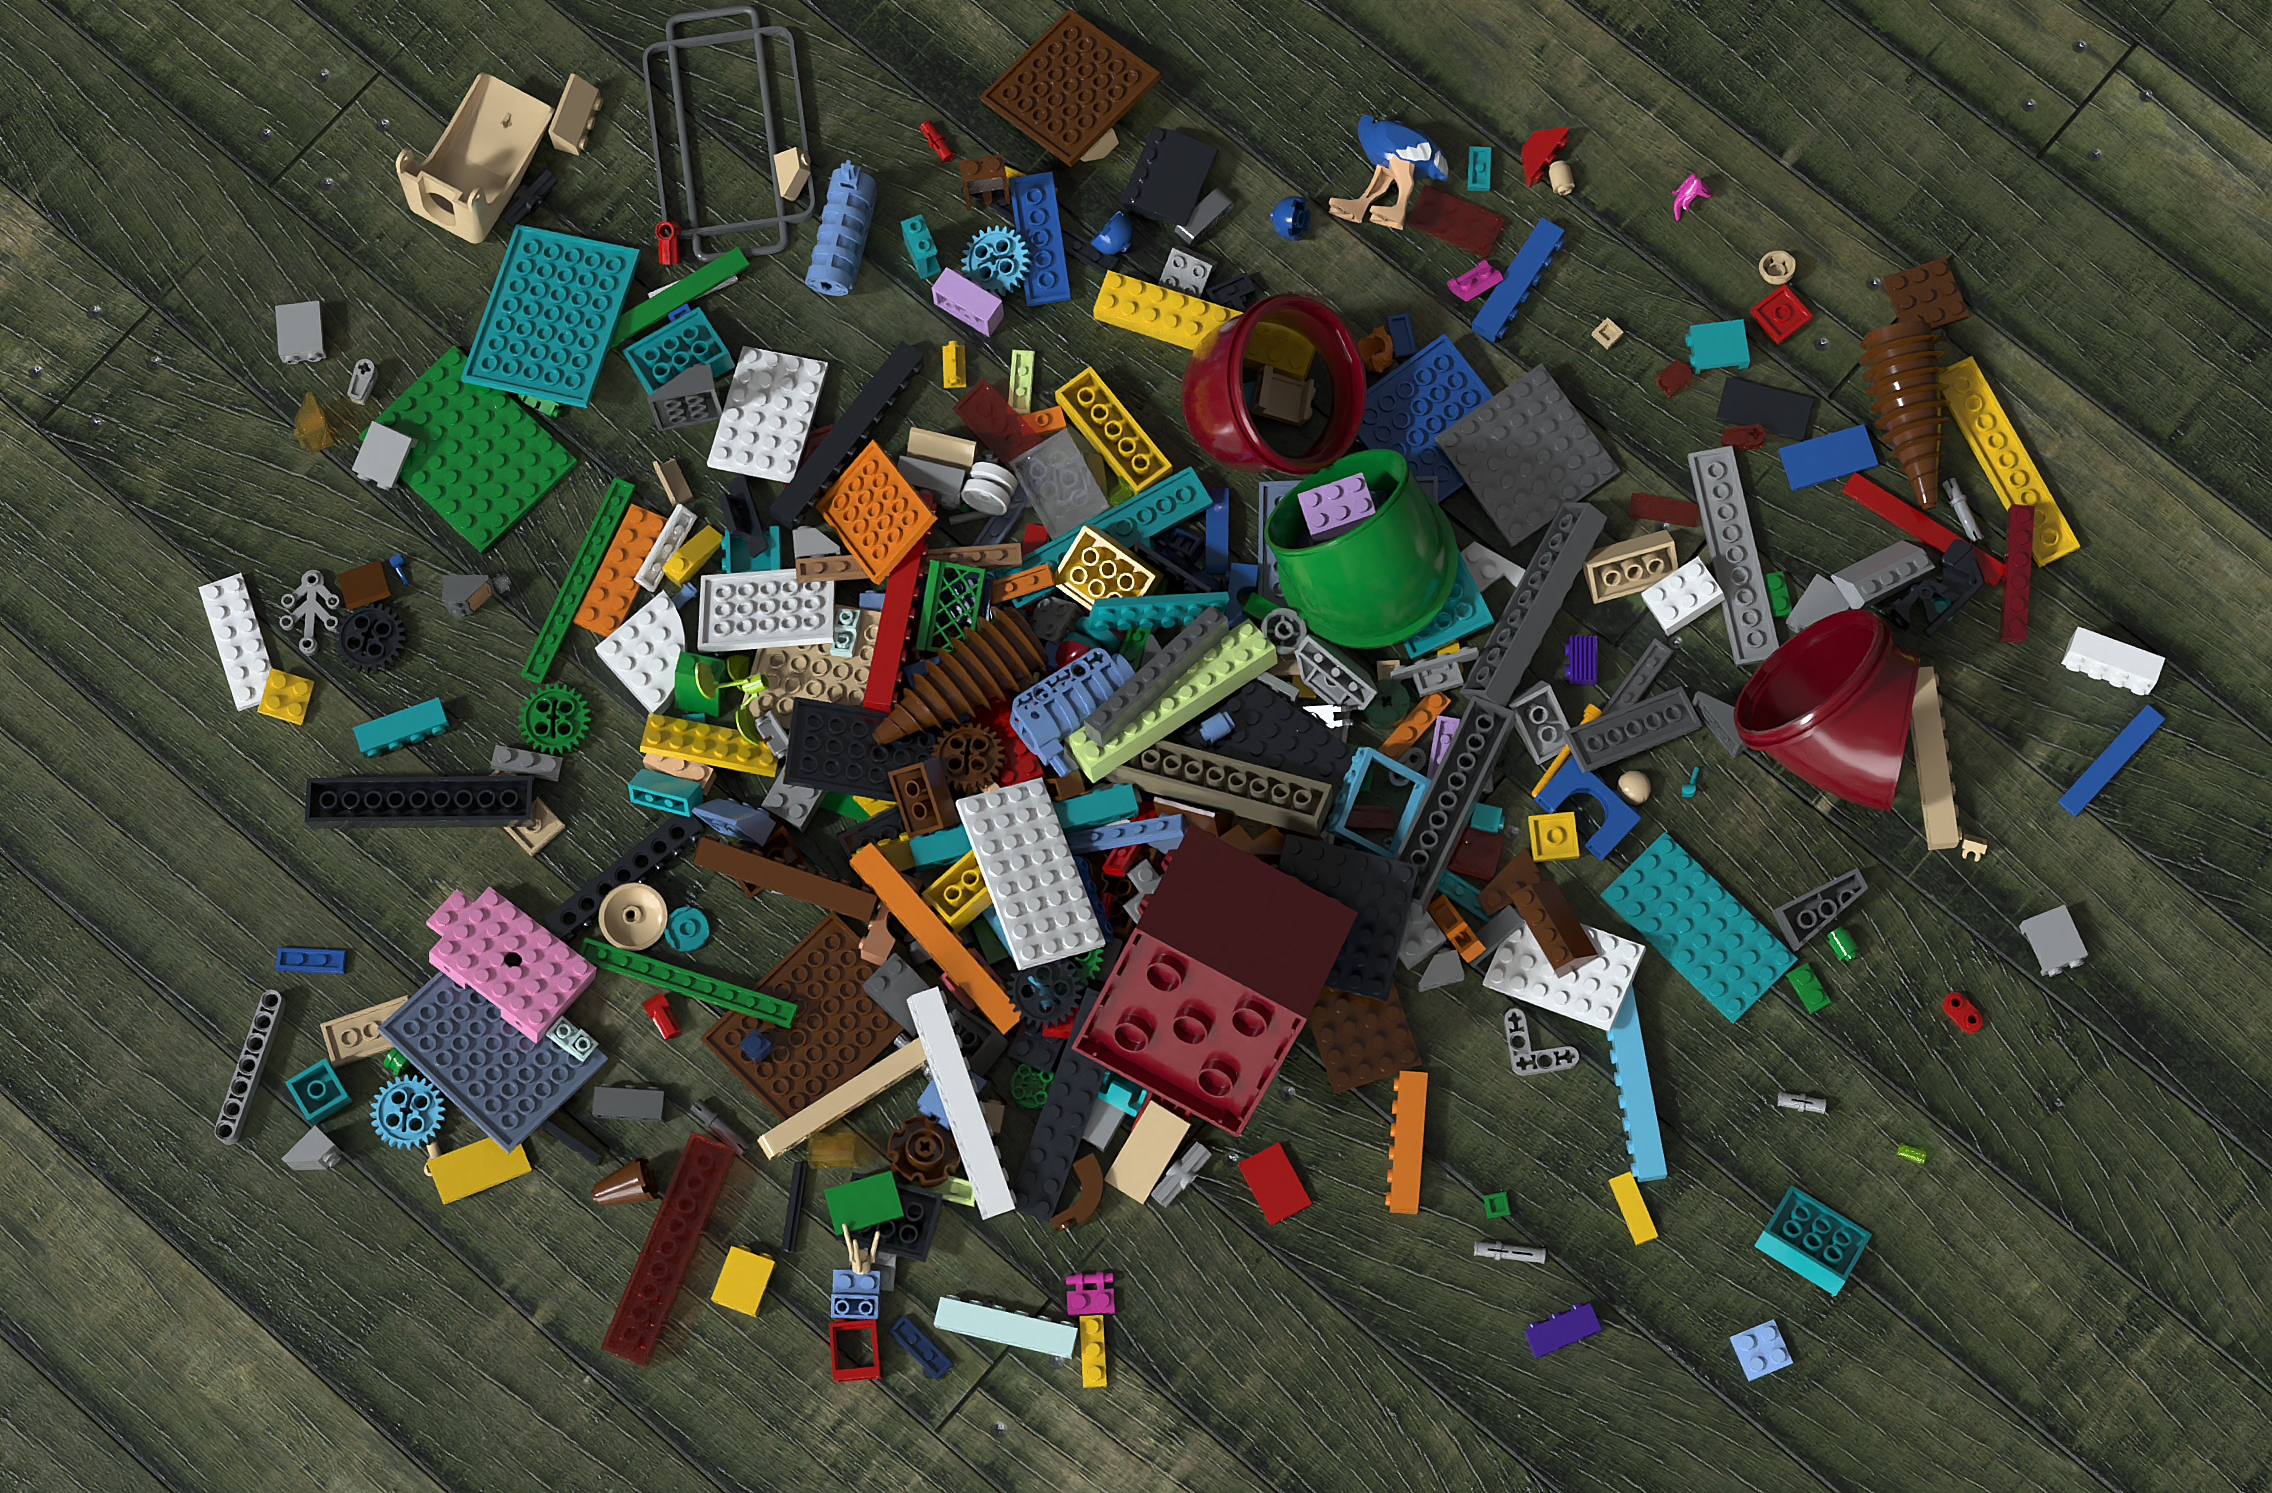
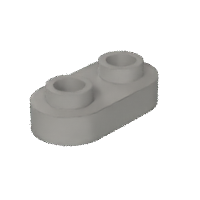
(1404, 759)

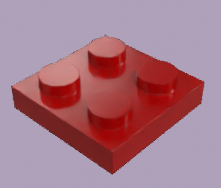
(1781, 314)

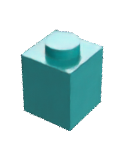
(1487, 818)

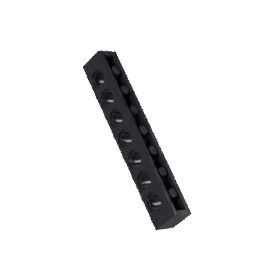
(626, 864)

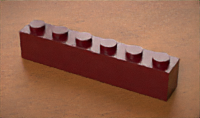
(2016, 573)

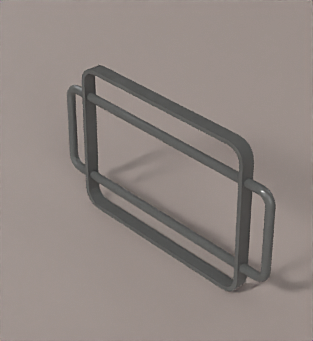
(671, 46)

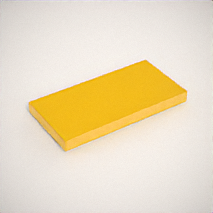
(476, 1169)

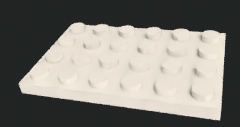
(768, 414)
(764, 611)
(1586, 994)

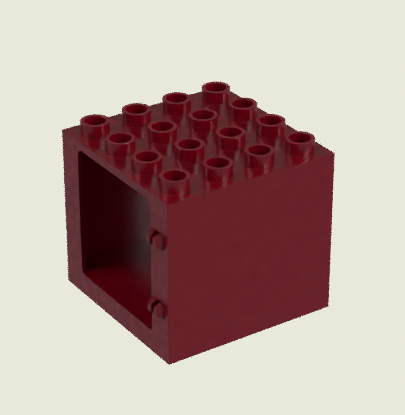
(1215, 980)

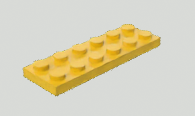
(707, 745)

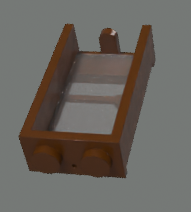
(983, 176)

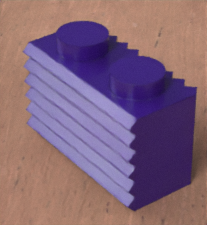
(1582, 660)

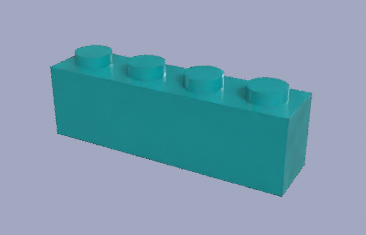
(401, 728)

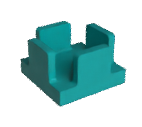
(1122, 1093)

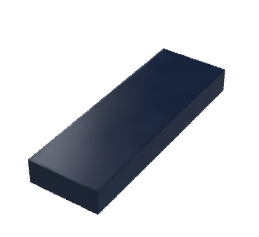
(920, 1347)

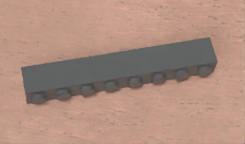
(1156, 676)

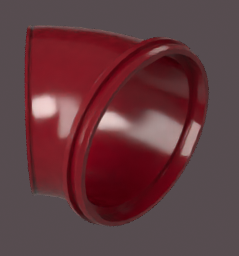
(1215, 397)
(1835, 706)

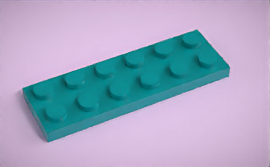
(1153, 610)

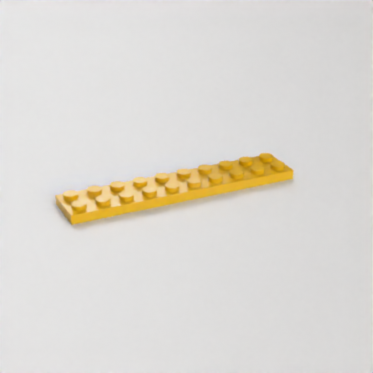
(2005, 458)

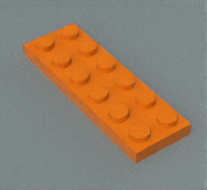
(614, 584)

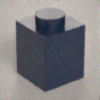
(756, 1046)

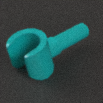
(1688, 790)

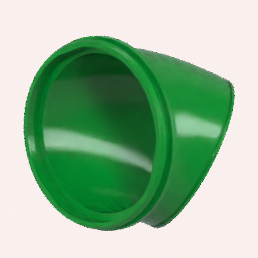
(1378, 577)

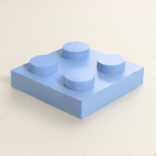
(1761, 1350)

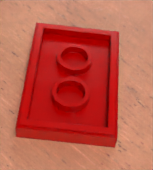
(1274, 1184)

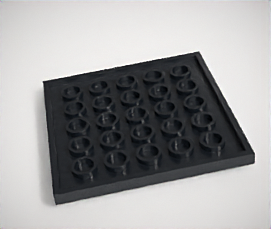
(1374, 888)

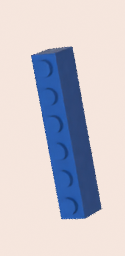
(1517, 280)

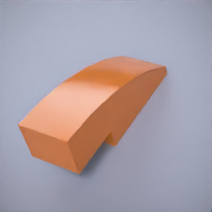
(1455, 928)

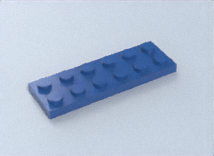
(1039, 225)

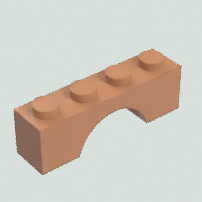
(879, 943)

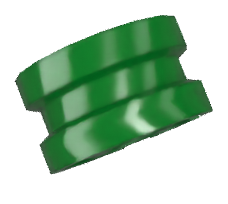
(397, 1062)

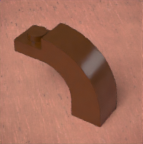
(1091, 1196)

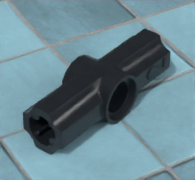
(528, 198)

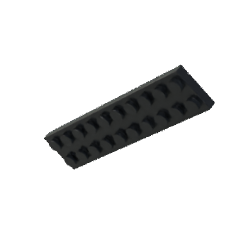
(1060, 1125)

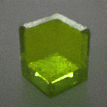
(1121, 492)

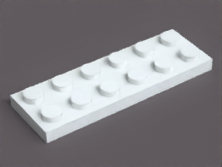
(237, 638)

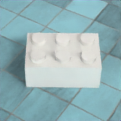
(1683, 596)

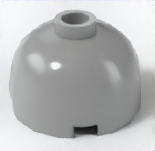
(1290, 622)

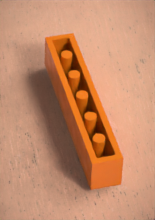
(1407, 1143)

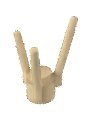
(860, 1258)

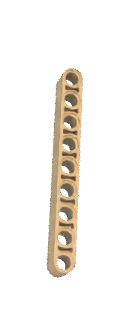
(843, 1099)

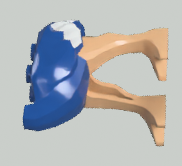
(1400, 157)

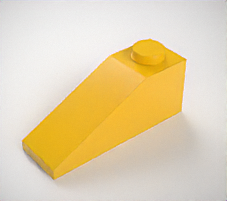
(692, 556)

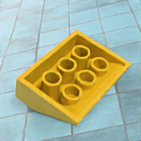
(1103, 569)

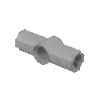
(1181, 1174)

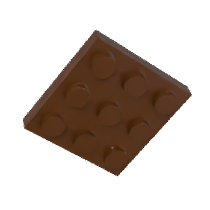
(1926, 295)

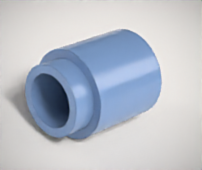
(1216, 727)

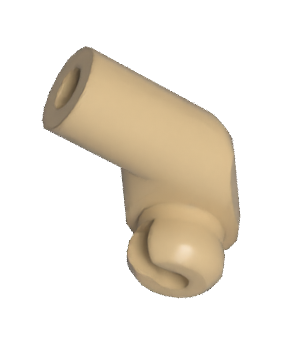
(434, 1151)

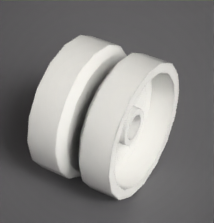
(989, 488)

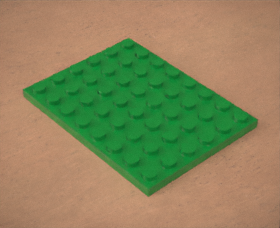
(475, 451)

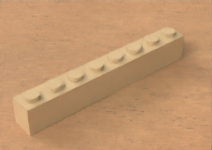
(1932, 764)

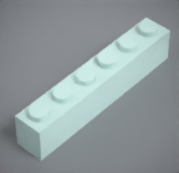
(1006, 1327)

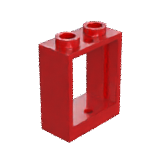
(855, 1374)

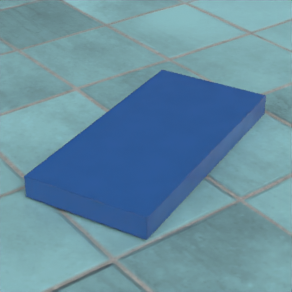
(1828, 457)

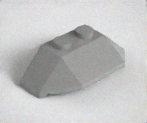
(1334, 674)

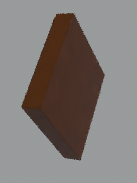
(364, 585)

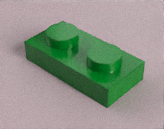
(1777, 595)
(1808, 988)

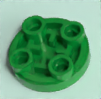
(1030, 1086)

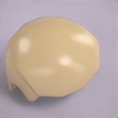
(1634, 787)

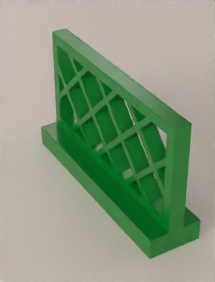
(933, 599)

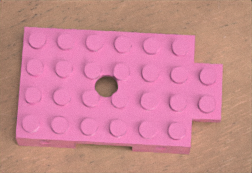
(474, 950)

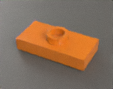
(1046, 420)

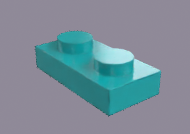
(1479, 169)

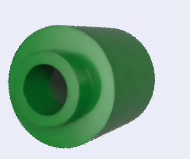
(1843, 944)

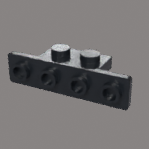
(742, 515)

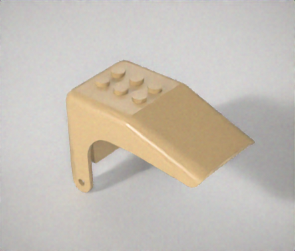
(476, 159)

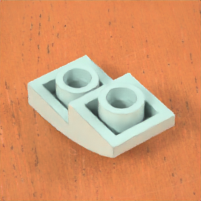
(846, 632)
(571, 1039)

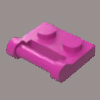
(1475, 281)

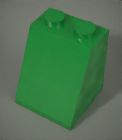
(686, 689)

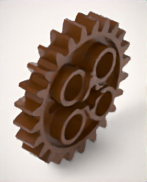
(989, 757)

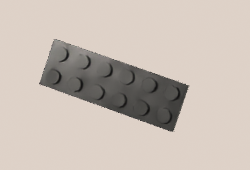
(1632, 729)

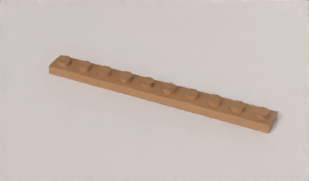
(848, 568)

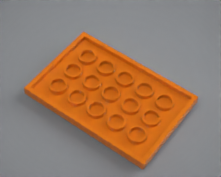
(876, 512)

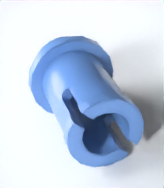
(684, 595)

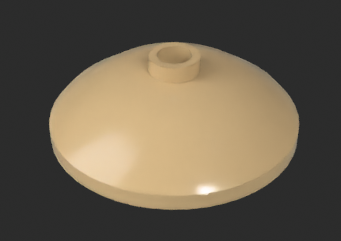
(643, 927)

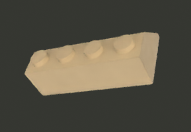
(1629, 566)

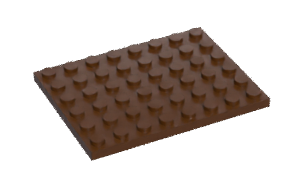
(834, 1030)

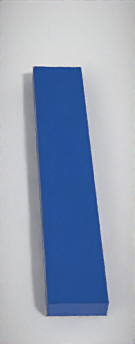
(2111, 760)

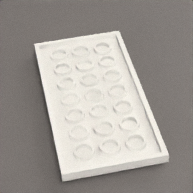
(1030, 873)

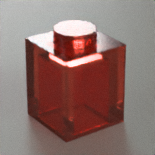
(1674, 378)

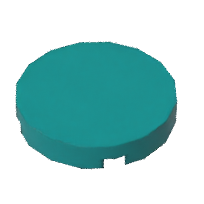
(687, 929)

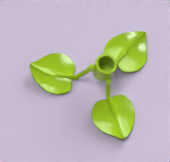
(738, 670)

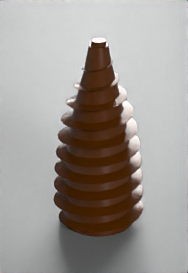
(1909, 399)
(968, 675)

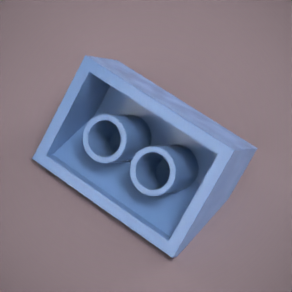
(736, 820)

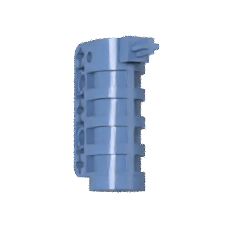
(843, 231)
(1066, 704)

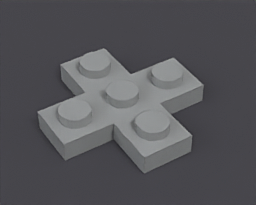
(1146, 882)

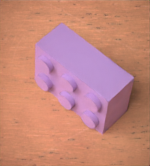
(968, 301)
(1336, 507)

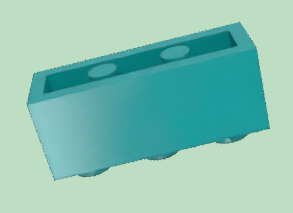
(665, 792)

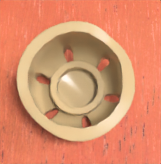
(1776, 272)

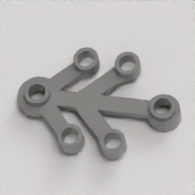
(309, 608)

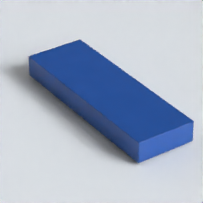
(311, 960)

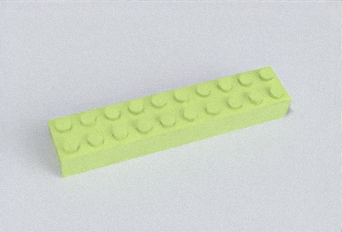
(1216, 675)

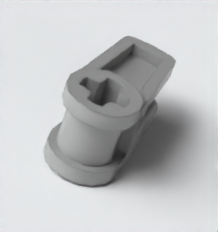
(362, 384)

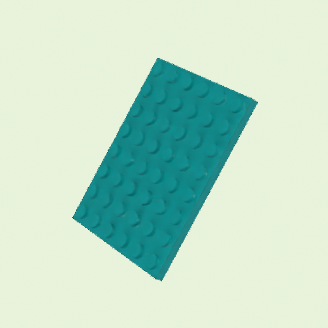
(551, 316)

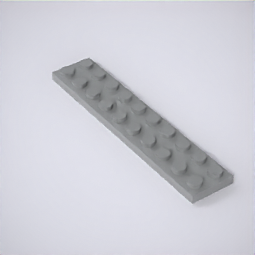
(1733, 555)

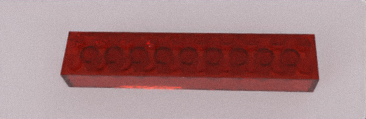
(669, 1250)

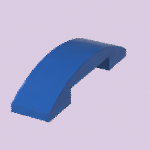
(1217, 531)

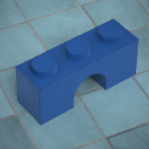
(1241, 579)

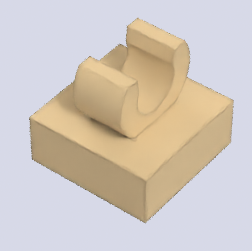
(1974, 844)

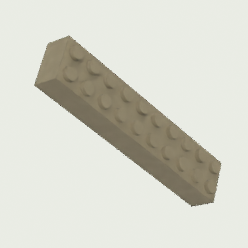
(1228, 786)

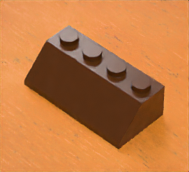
(1554, 927)

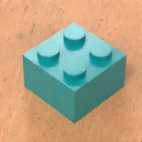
(319, 1091)

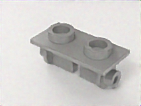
(771, 726)

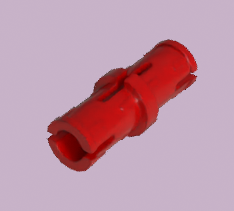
(936, 141)

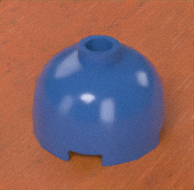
(1291, 217)
(1114, 235)

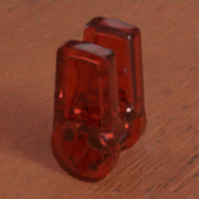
(1741, 438)

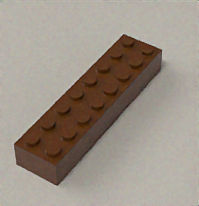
(784, 879)

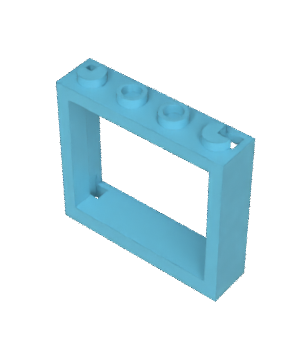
(1346, 798)

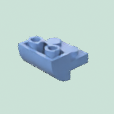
(856, 1294)

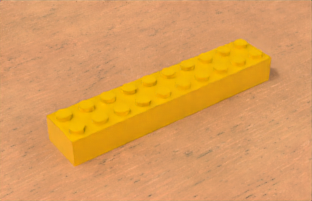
(1188, 320)

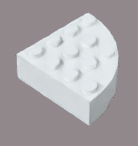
(647, 652)

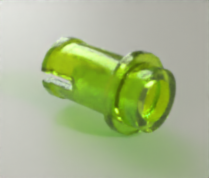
(1911, 1153)

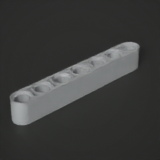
(247, 1056)

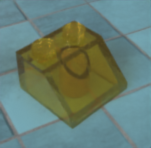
(311, 426)
(832, 1151)

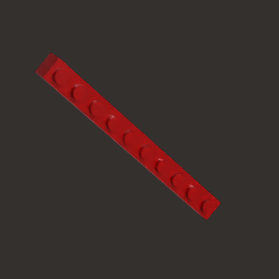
(894, 624)

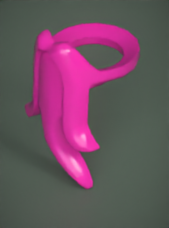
(1687, 192)

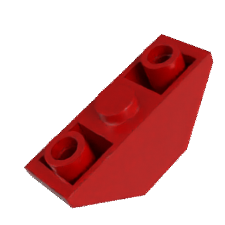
(1541, 151)

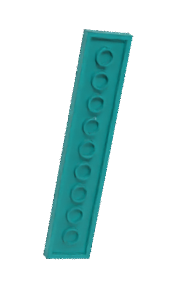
(1132, 520)

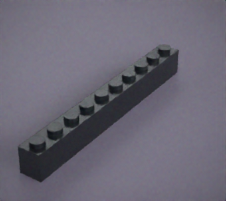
(847, 435)

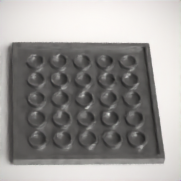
(1526, 455)

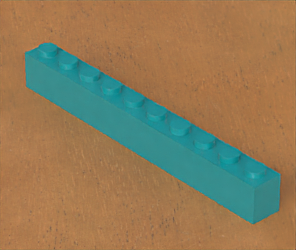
(1073, 815)

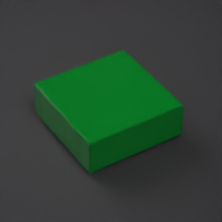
(1496, 1205)

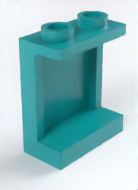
(920, 246)
(1718, 345)
(739, 559)

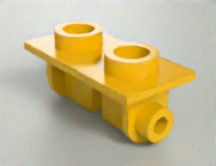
(954, 365)

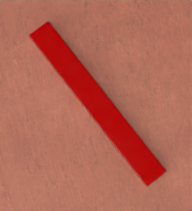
(1915, 523)

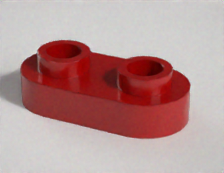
(1962, 1012)

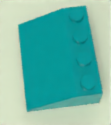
(675, 349)
(1813, 1240)

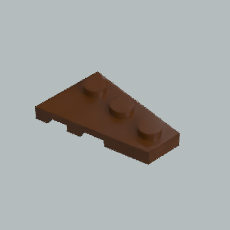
(1515, 876)

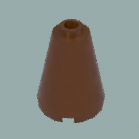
(627, 1184)

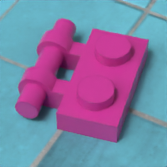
(1090, 1301)

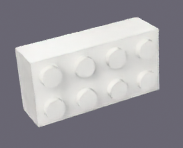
(2112, 661)

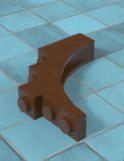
(1266, 847)

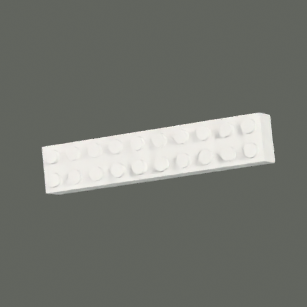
(960, 1102)

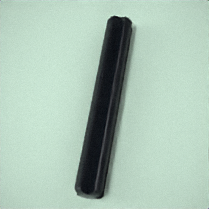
(794, 1207)

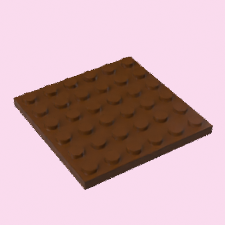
(1070, 87)

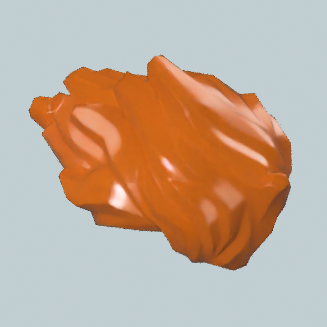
(1376, 350)

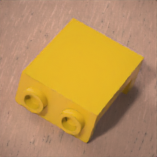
(743, 1280)

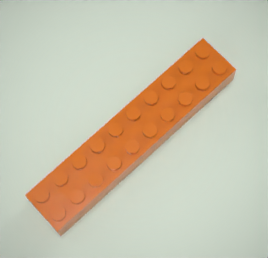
(935, 938)

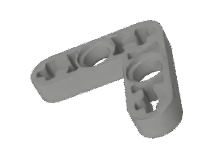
(1526, 1054)

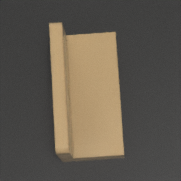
(673, 482)

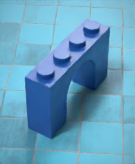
(1618, 816)

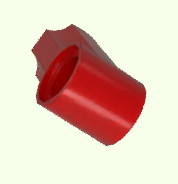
(668, 244)
(660, 1012)

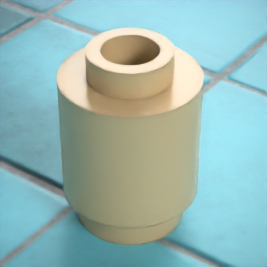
(1561, 178)

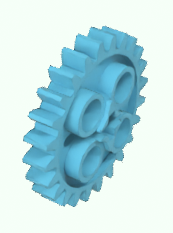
(993, 243)
(388, 1109)

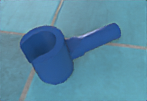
(396, 561)

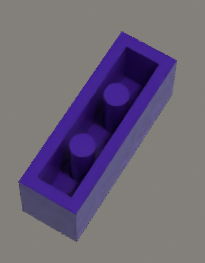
(1562, 1330)

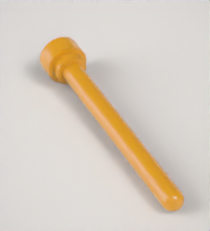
(1591, 713)

